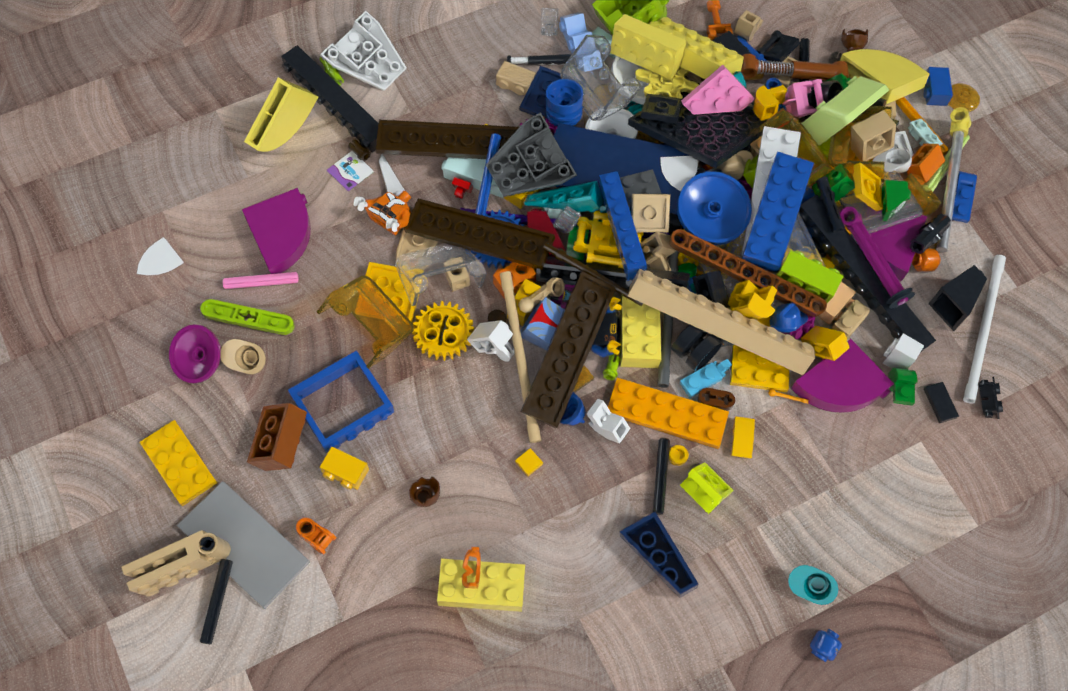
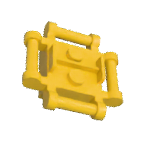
(602, 244)

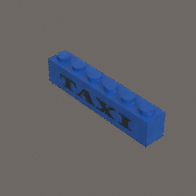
(622, 224)

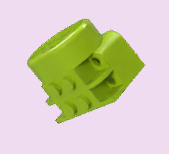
(644, 10)

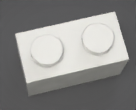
(902, 352)

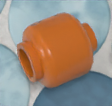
(926, 261)

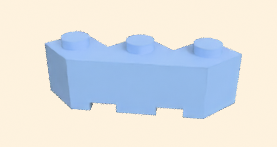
(573, 29)

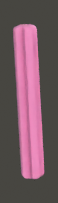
(260, 280)

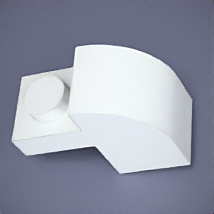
(607, 423)

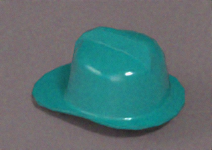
(813, 584)

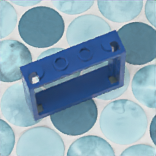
(327, 376)

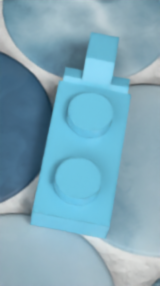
(705, 377)

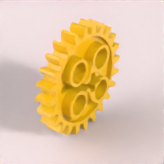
(425, 327)

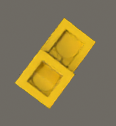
(743, 437)

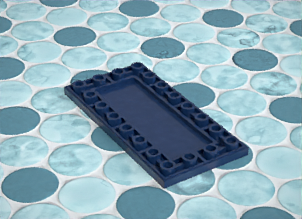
(601, 153)

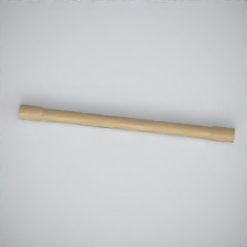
(507, 287)

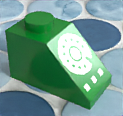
(894, 197)

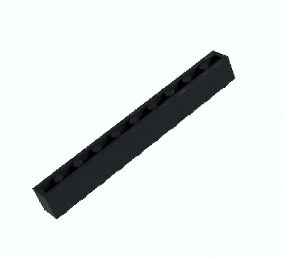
(857, 269)

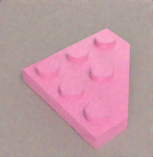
(718, 94)

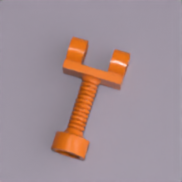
(713, 6)

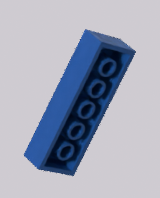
(777, 211)

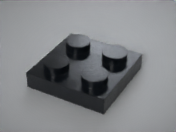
(661, 108)

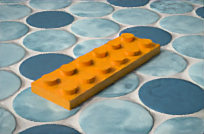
(668, 413)

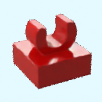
(461, 187)

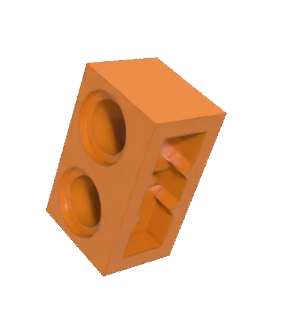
(517, 278)

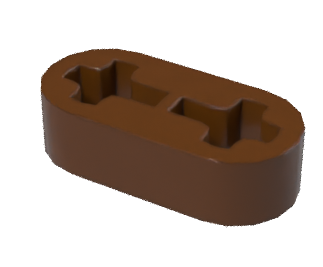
(716, 398)

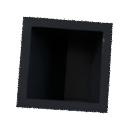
(958, 297)

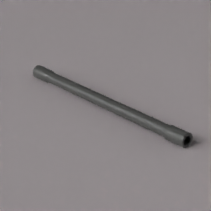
(664, 370)

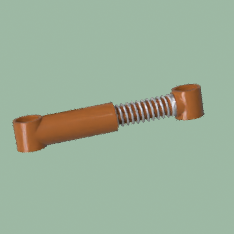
(795, 69)

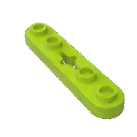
(234, 313)

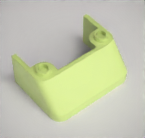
(843, 108)

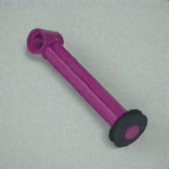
(876, 259)

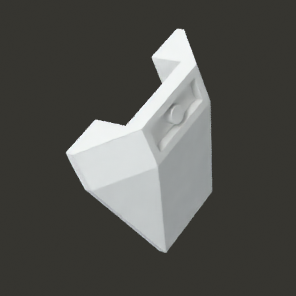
(366, 54)

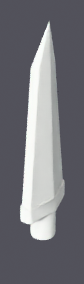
(390, 179)

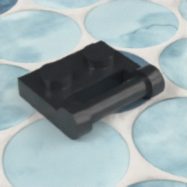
(783, 48)

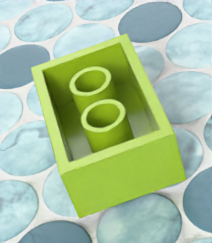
(810, 275)

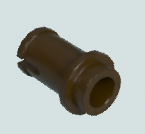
(361, 152)

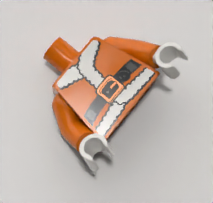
(387, 210)

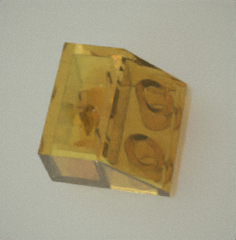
(923, 194)

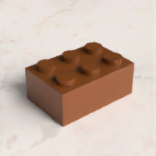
(277, 437)

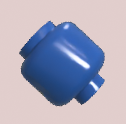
(825, 645)

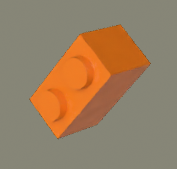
(926, 161)

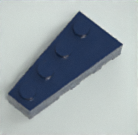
(656, 548)

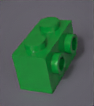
(840, 182)

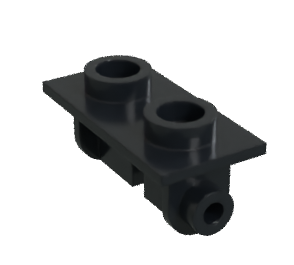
(991, 406)

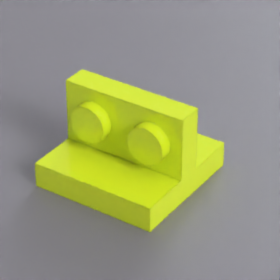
(706, 487)

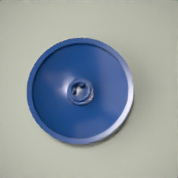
(714, 207)

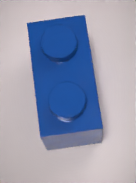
(938, 86)

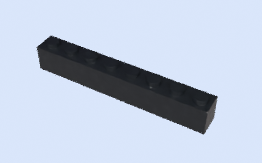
(332, 97)
(556, 269)

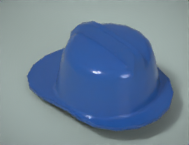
(787, 318)
(574, 411)

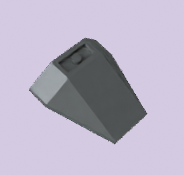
(530, 160)

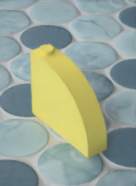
(894, 71)
(280, 116)

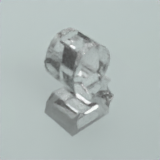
(566, 220)

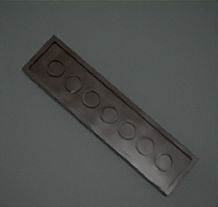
(438, 138)
(479, 233)
(568, 350)

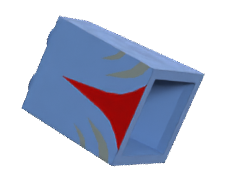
(542, 323)

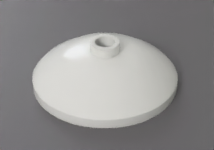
(614, 124)

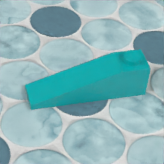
(578, 197)

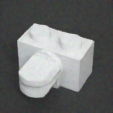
(493, 339)

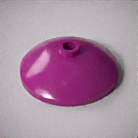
(187, 351)

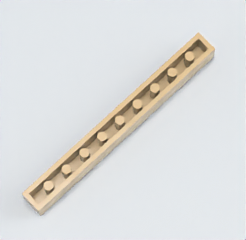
(721, 321)

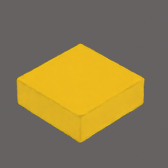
(529, 462)

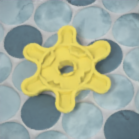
(669, 88)

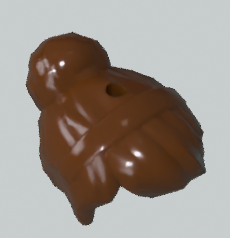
(854, 39)

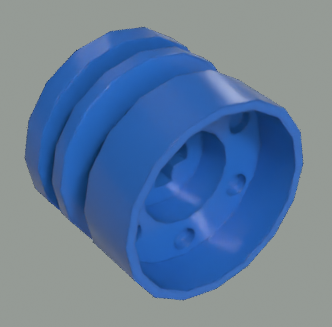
(564, 102)

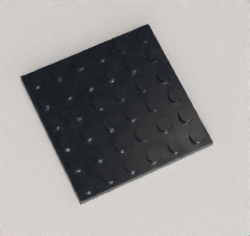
(705, 137)

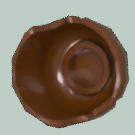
(425, 492)

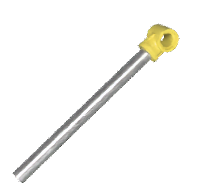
(958, 130)

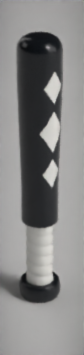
(540, 60)

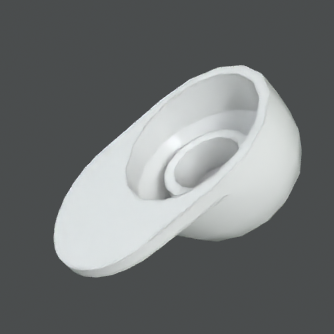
(895, 160)

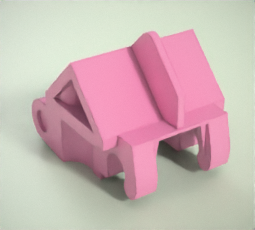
(797, 100)

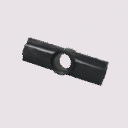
(930, 233)

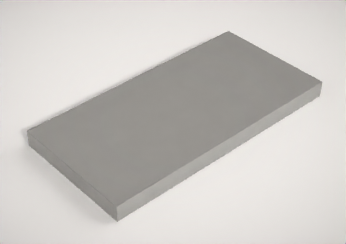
(260, 555)

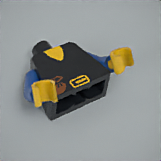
(608, 336)

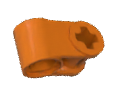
(318, 537)

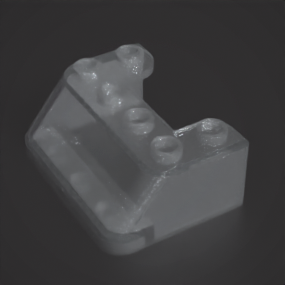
(601, 89)

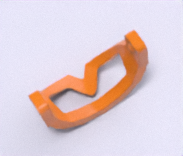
(474, 552)

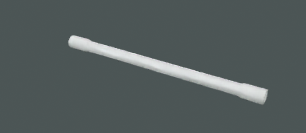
(972, 385)

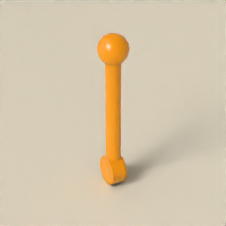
(772, 392)

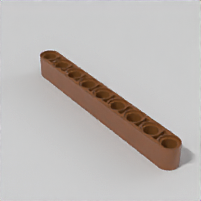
(737, 272)

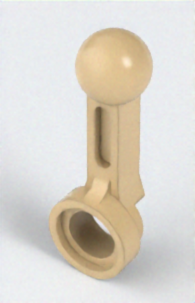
(527, 304)

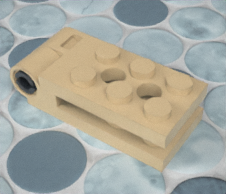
(175, 562)

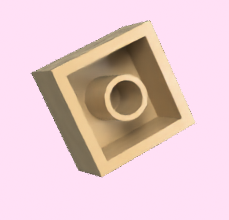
(873, 136)

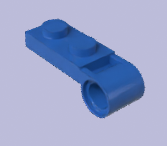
(964, 196)

